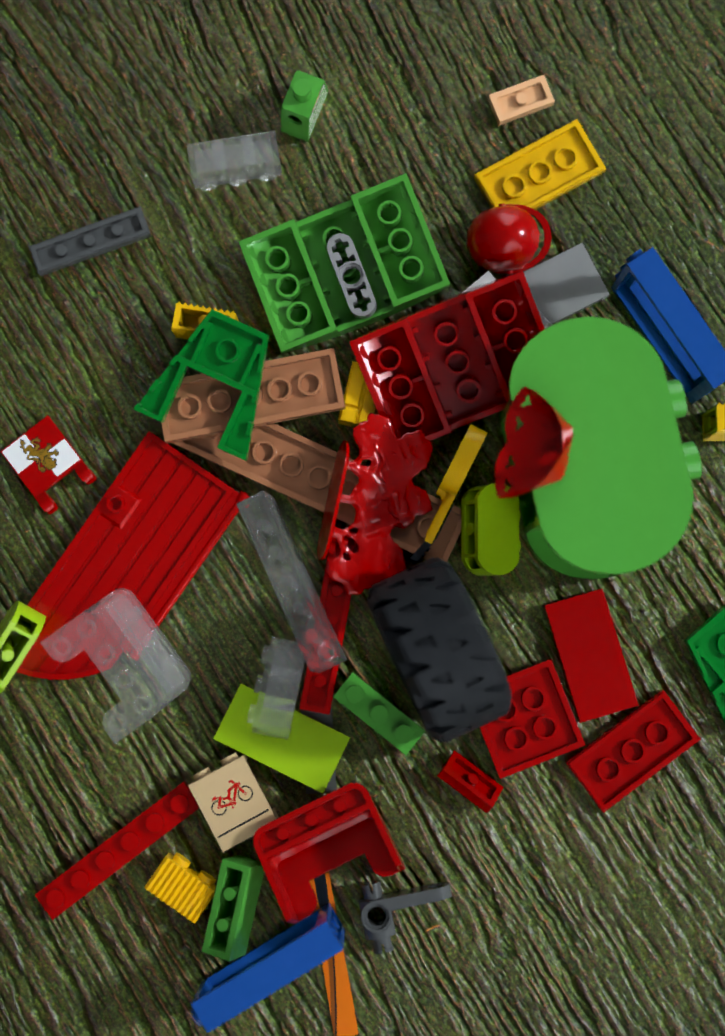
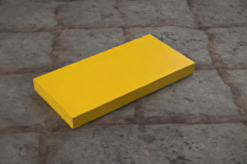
(542, 169)

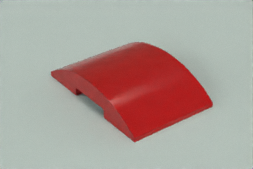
(449, 358)

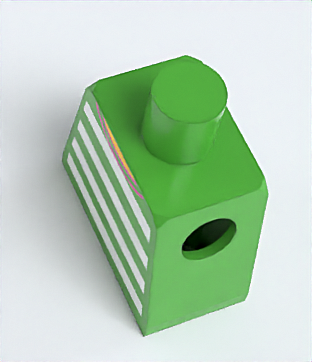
(304, 101)

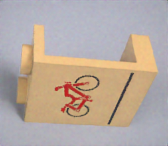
(231, 801)

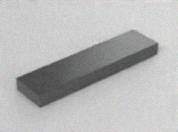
(89, 241)

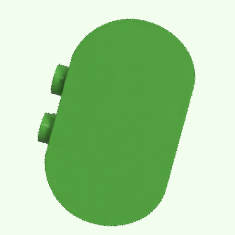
(626, 468)

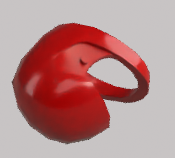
(507, 238)

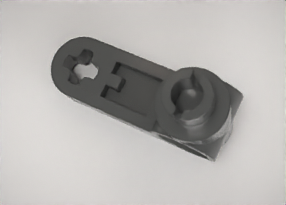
(381, 930)

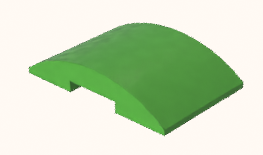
(301, 283)

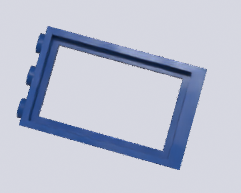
(670, 323)
(268, 968)

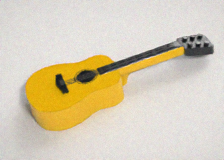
(451, 486)

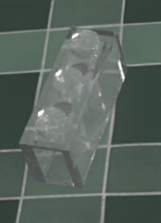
(234, 160)
(277, 689)

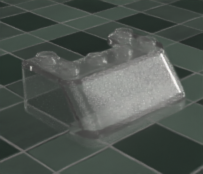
(128, 654)

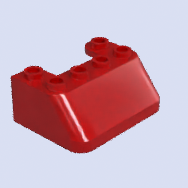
(319, 840)

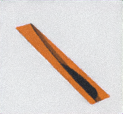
(335, 972)

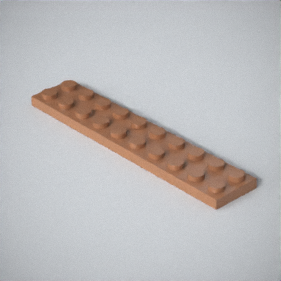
(304, 473)

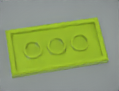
(307, 755)

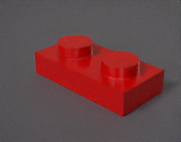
(470, 781)

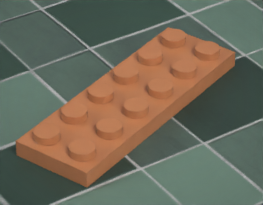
(288, 391)

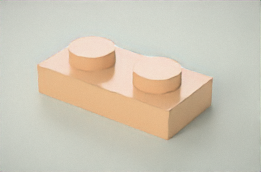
(521, 100)

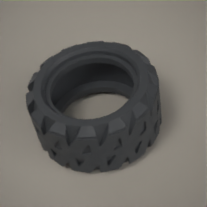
(440, 649)

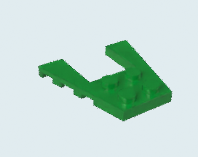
(226, 353)
(708, 652)

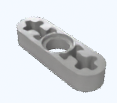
(336, 259)

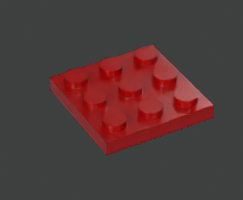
(537, 723)

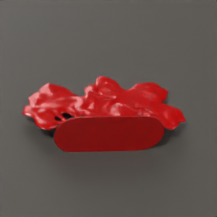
(380, 499)

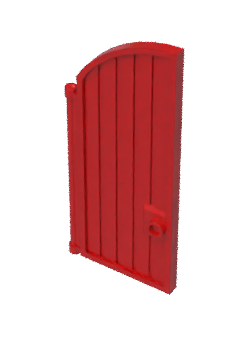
(140, 537)

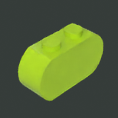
(489, 531)
(17, 635)

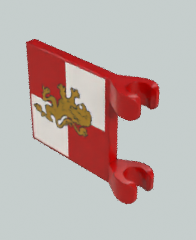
(43, 459)

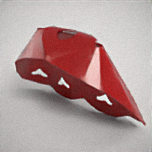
(537, 447)

